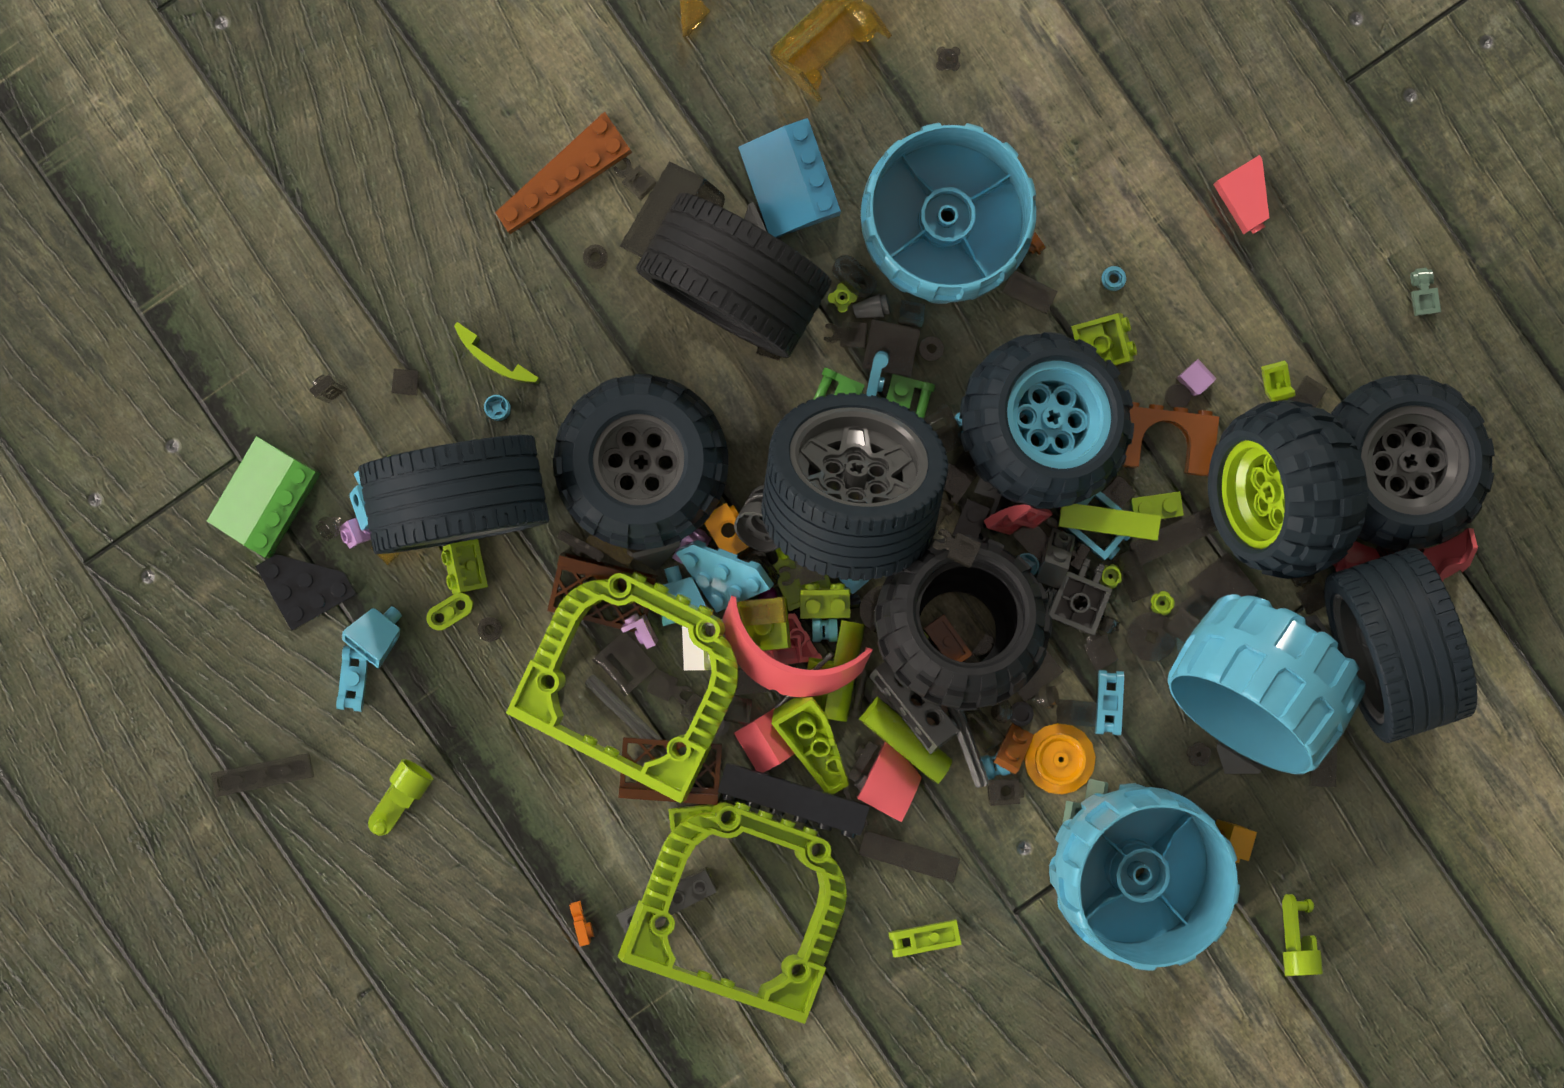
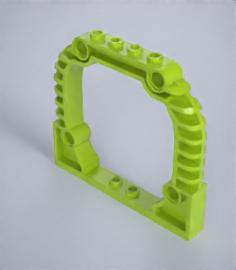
(539, 704)
(787, 993)

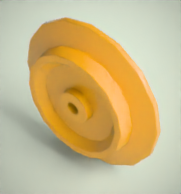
(1056, 742)

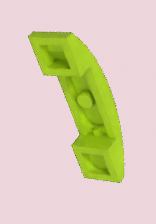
(470, 340)

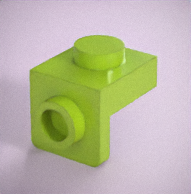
(1277, 381)

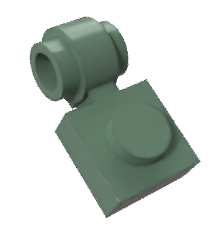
(1424, 300)

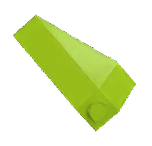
(810, 737)

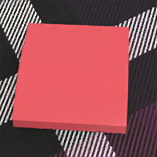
(1014, 517)

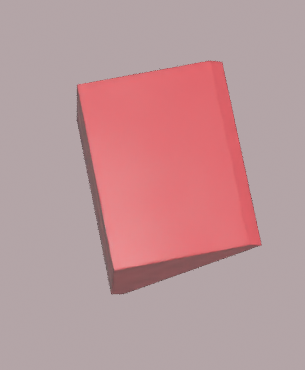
(763, 743)

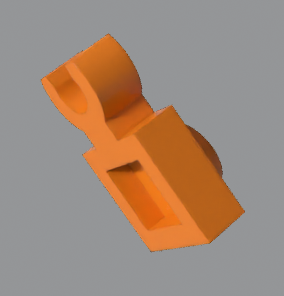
(583, 929)

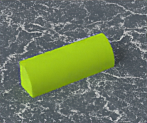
(847, 649)
(898, 735)

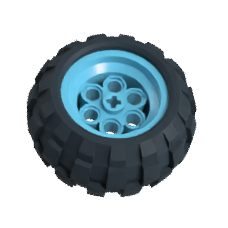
(1002, 443)

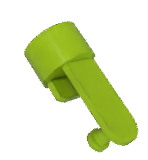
(407, 783)
(1297, 961)

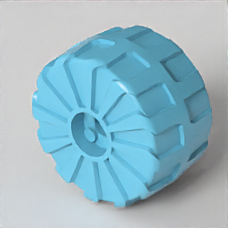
(958, 173)
(1266, 684)
(1172, 906)

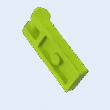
(925, 938)

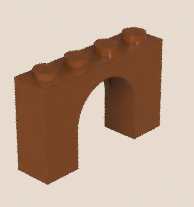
(1199, 431)

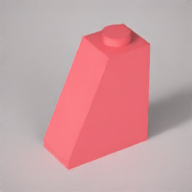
(1246, 195)

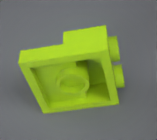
(1109, 337)
(771, 636)

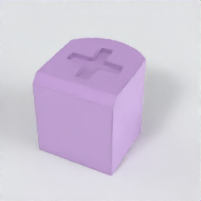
(1196, 378)

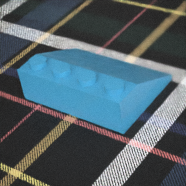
(789, 179)

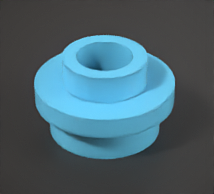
(1113, 270)

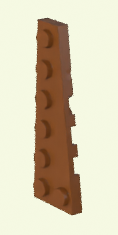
(577, 164)

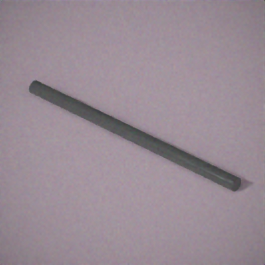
(817, 667)

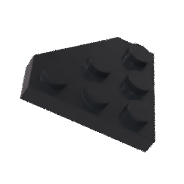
(304, 588)

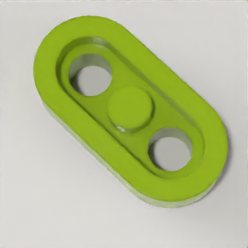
(450, 611)

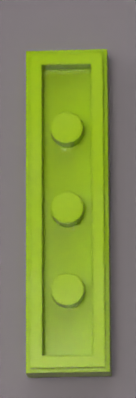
(1110, 521)

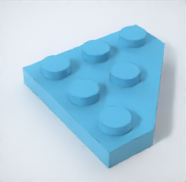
(722, 574)

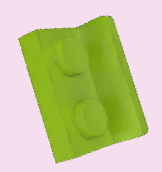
(464, 566)
(825, 602)

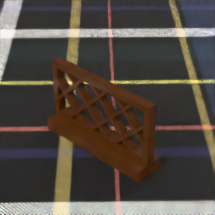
(598, 570)
(697, 795)

